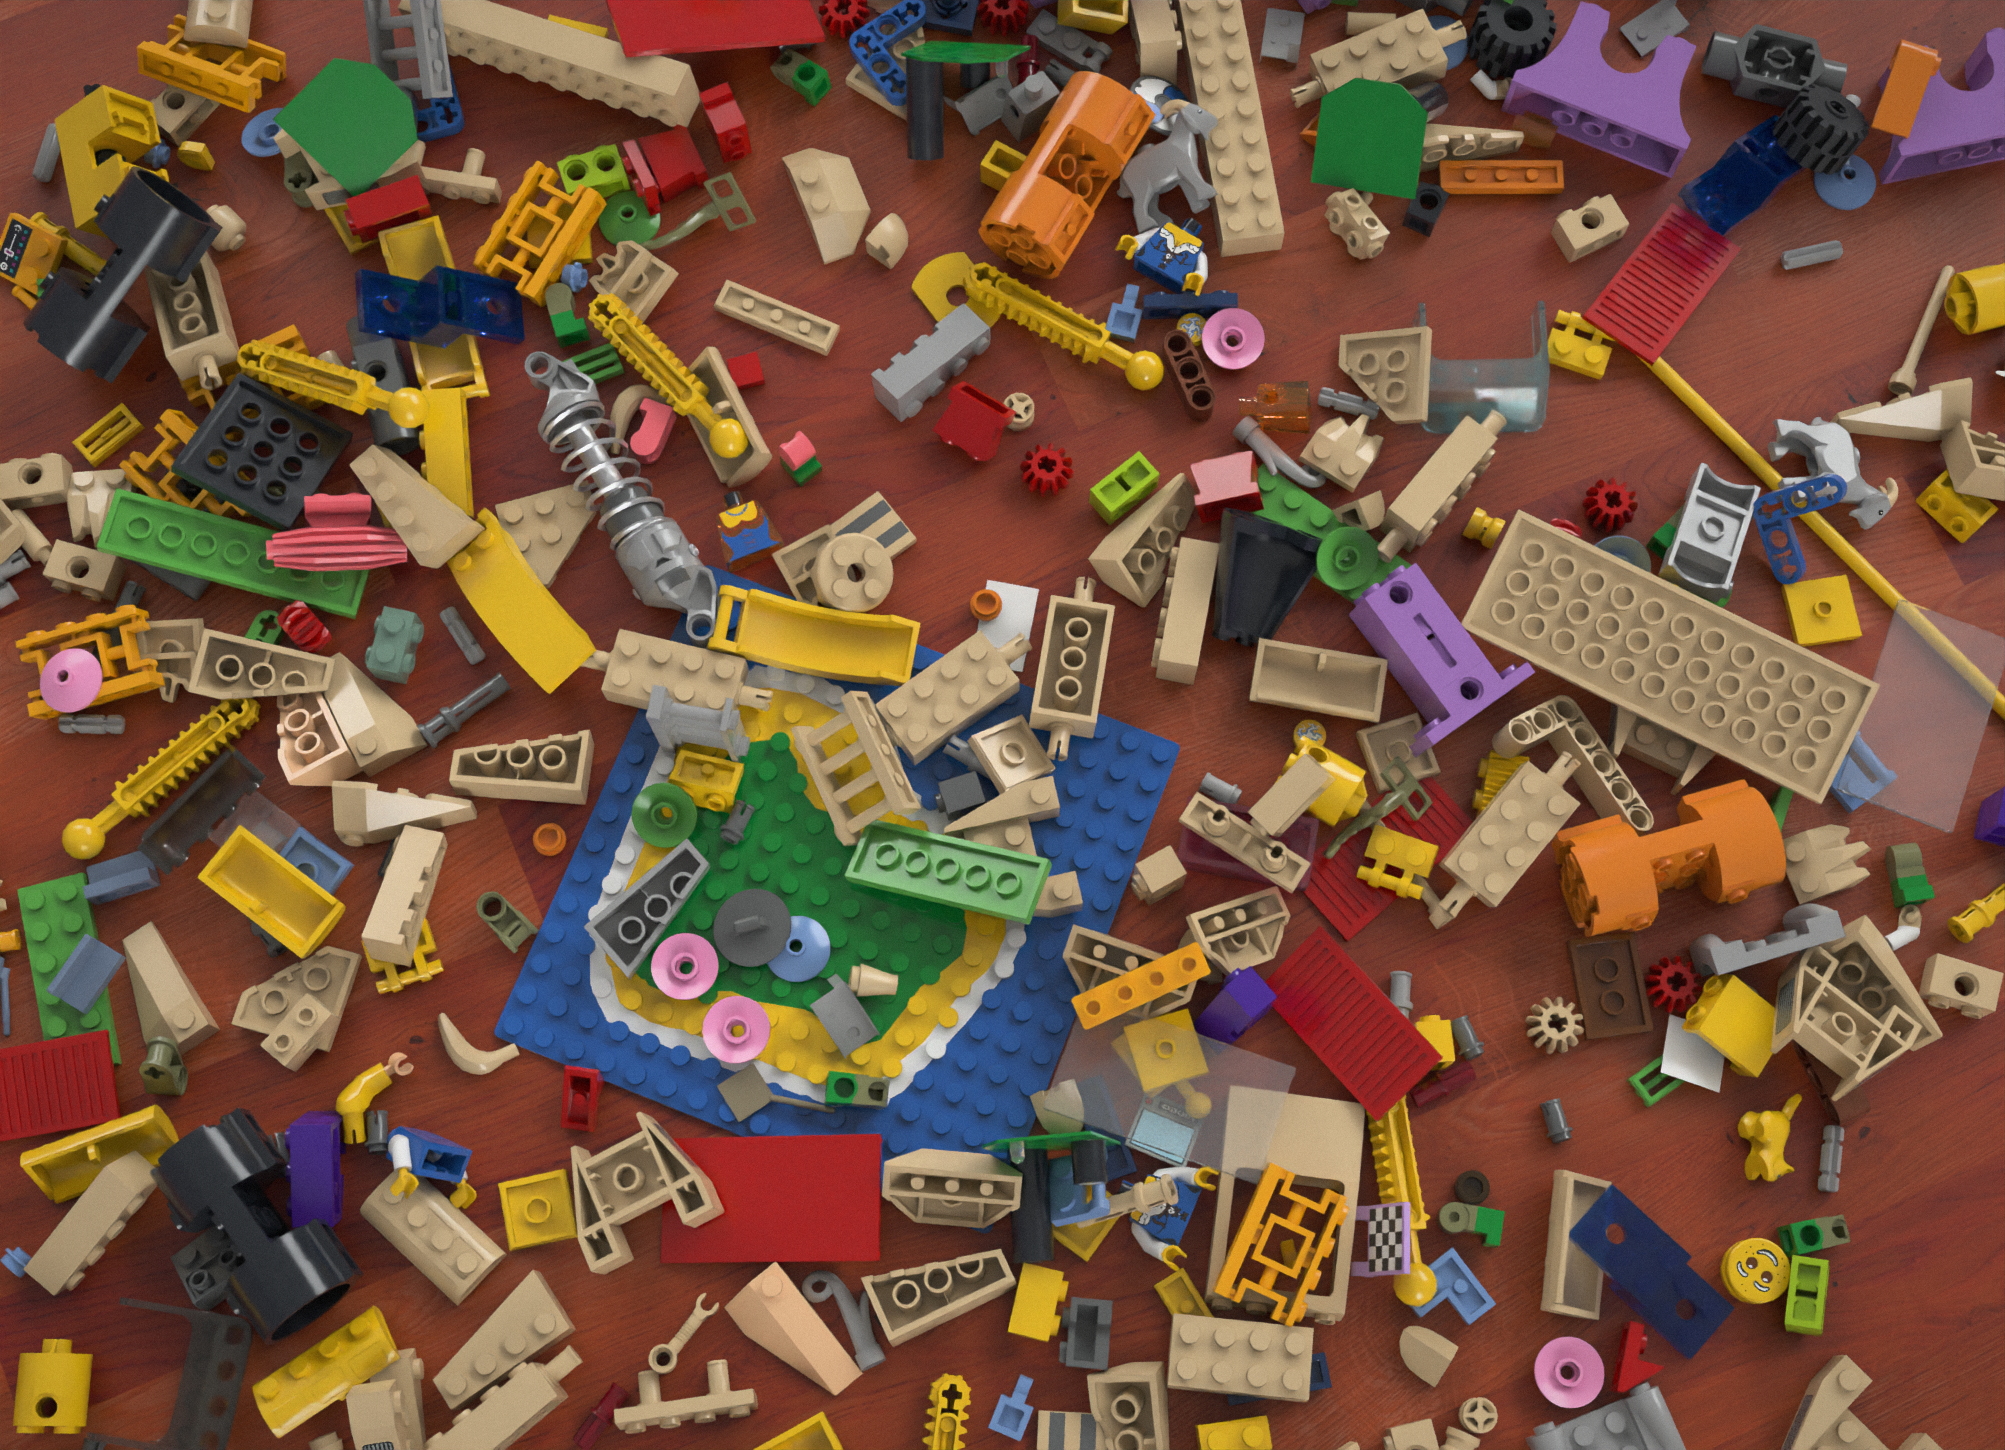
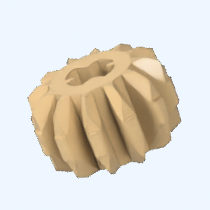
(1556, 1013)

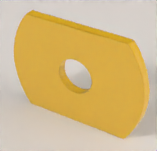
(939, 278)

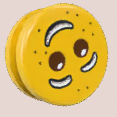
(1755, 1271)

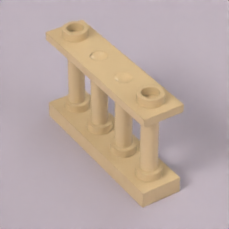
(883, 758)

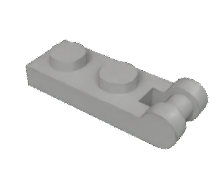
(1069, 43)

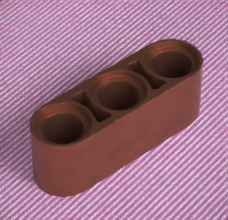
(1188, 361)
(1825, 1083)

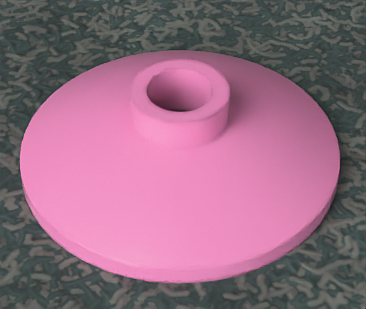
(1233, 324)
(82, 683)
(673, 954)
(724, 1017)
(1586, 1372)

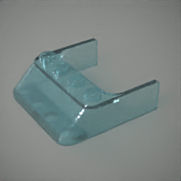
(1481, 385)

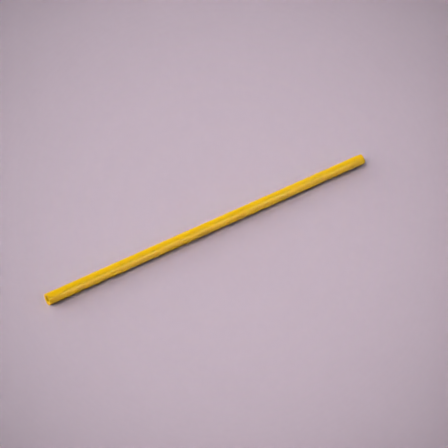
(1772, 478)

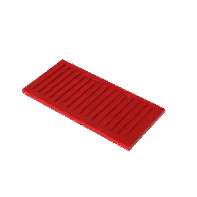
(1661, 284)
(1350, 901)
(1351, 1024)
(57, 1085)

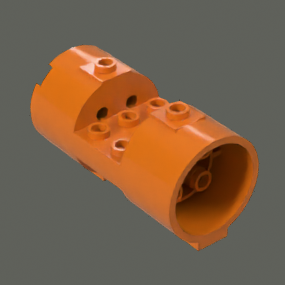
(1066, 174)
(1723, 842)

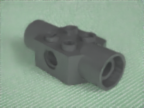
(1770, 64)
(383, 360)

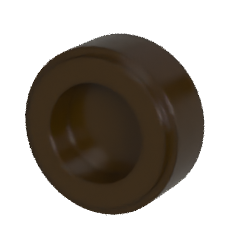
(1471, 1187)

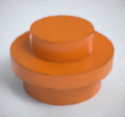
(986, 605)
(549, 839)

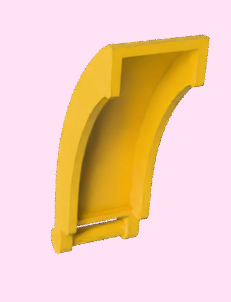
(410, 254)
(519, 606)
(816, 638)

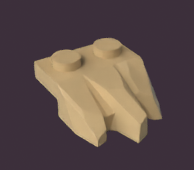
(634, 277)
(1343, 451)
(90, 500)
(797, 561)
(175, 649)
(1823, 862)

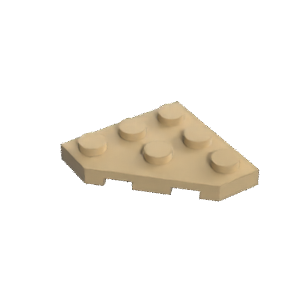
(861, 82)
(1391, 369)
(547, 527)
(324, 976)

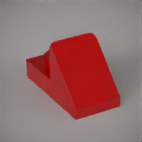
(581, 1098)
(1628, 1368)

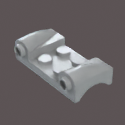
(1709, 535)
(1803, 926)
(1626, 1424)

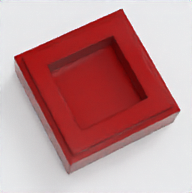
(746, 371)

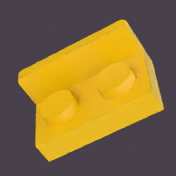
(1955, 511)
(707, 779)

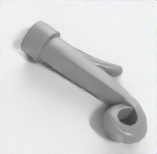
(1274, 458)
(855, 1317)

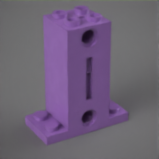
(1430, 653)

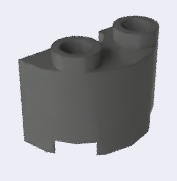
(1088, 1333)

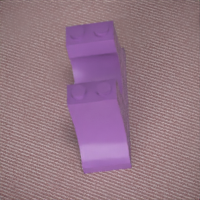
(1604, 108)
(1955, 125)

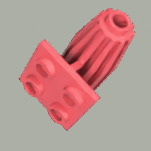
(337, 537)

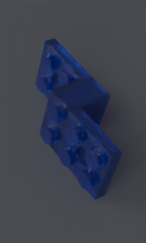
(1741, 179)
(439, 307)
(1650, 1271)

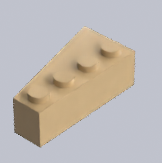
(417, 510)
(404, 895)
(932, 1294)
(514, 1334)

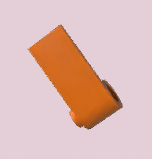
(1905, 87)

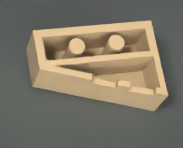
(1155, 37)
(1975, 462)

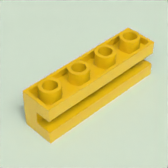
(447, 446)

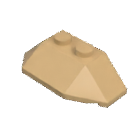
(829, 200)
(1241, 930)
(1100, 958)
(952, 1187)

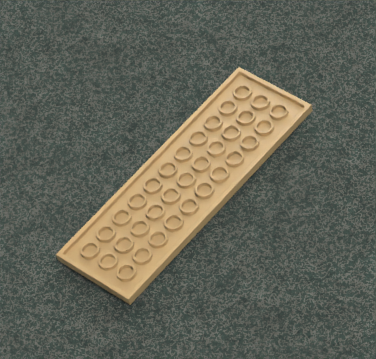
(1669, 656)

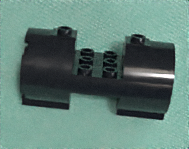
(85, 317)
(220, 1181)

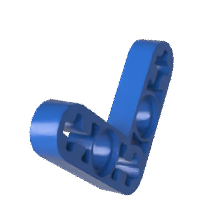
(879, 43)
(437, 118)
(1781, 521)

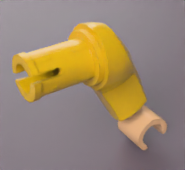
(359, 1093)

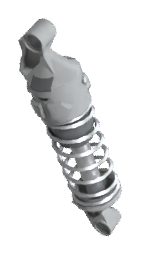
(646, 542)

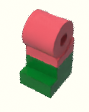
(799, 459)

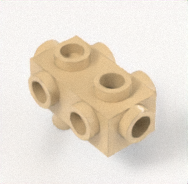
(1356, 223)

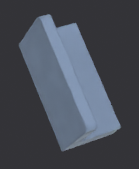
(120, 878)
(86, 974)

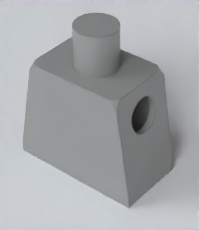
(1031, 103)

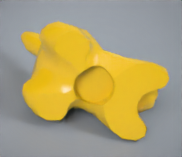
(1768, 1137)

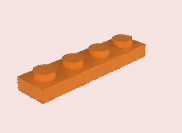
(1501, 176)

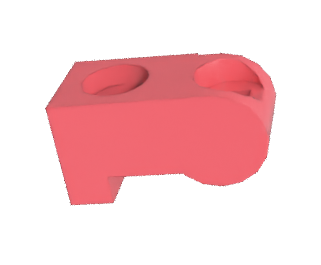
(654, 431)

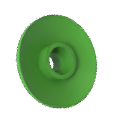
(638, 227)
(1358, 564)
(656, 827)

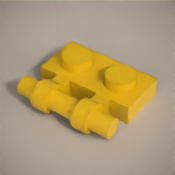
(1576, 352)
(1401, 852)
(423, 971)

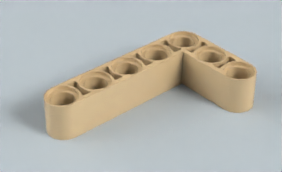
(1599, 773)

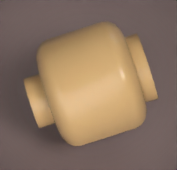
(232, 229)

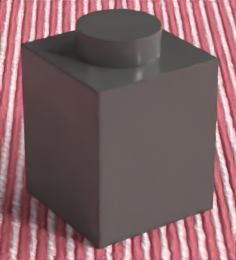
(959, 795)

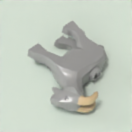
(1168, 164)
(1831, 451)

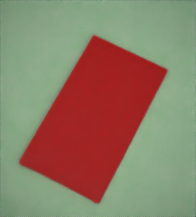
(711, 25)
(782, 1200)

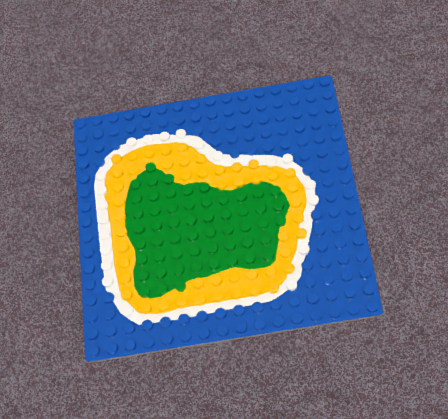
(976, 994)

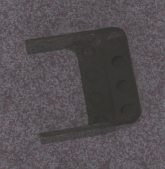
(198, 808)
(207, 1386)

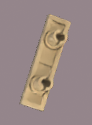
(460, 184)
(1244, 842)
(701, 1409)

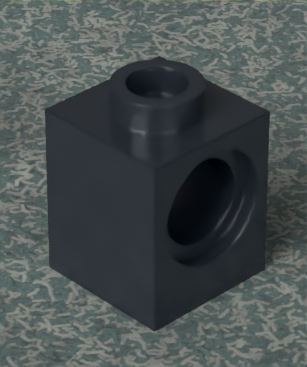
(1421, 219)

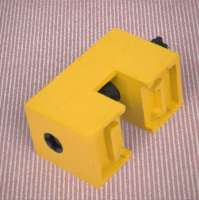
(99, 144)

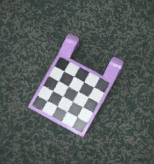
(1386, 1240)

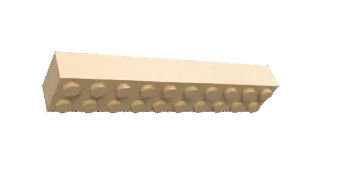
(568, 59)
(1237, 149)

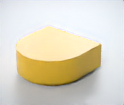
(195, 155)

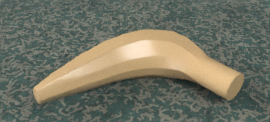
(625, 407)
(467, 1056)

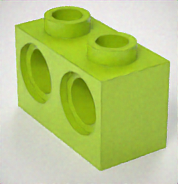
(591, 166)
(1124, 488)
(1807, 1295)

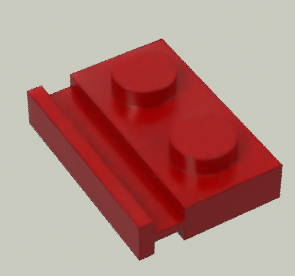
(642, 179)

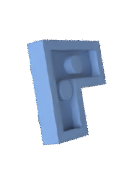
(1459, 1287)

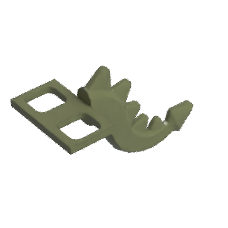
(707, 212)
(1389, 803)

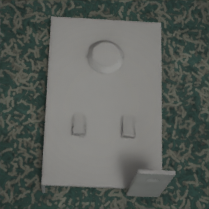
(1654, 25)
(1282, 35)
(982, 104)
(844, 1017)

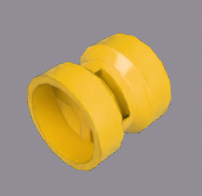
(1476, 526)

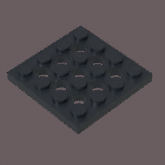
(240, 456)

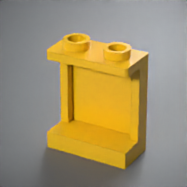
(1734, 1023)

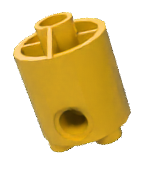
(1977, 299)
(1344, 795)
(54, 1375)

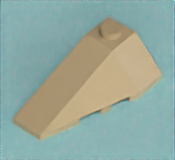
(1138, 549)
(250, 668)
(378, 816)
(1875, 979)
(163, 992)
(1131, 1405)

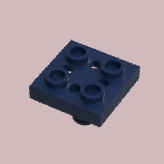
(960, 19)

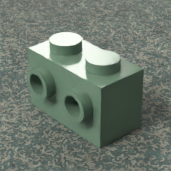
(394, 645)

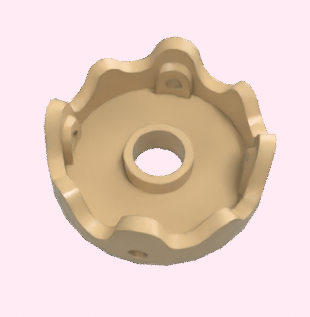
(831, 577)

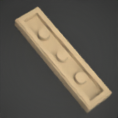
(776, 317)

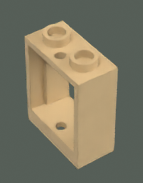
(1290, 796)

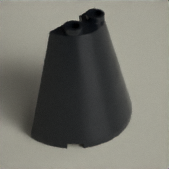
(1259, 575)

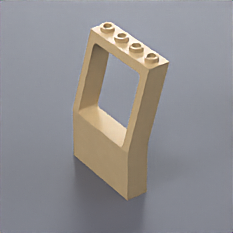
(1323, 1148)

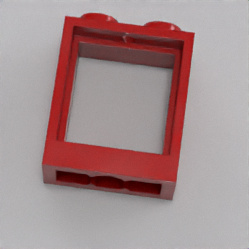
(386, 208)

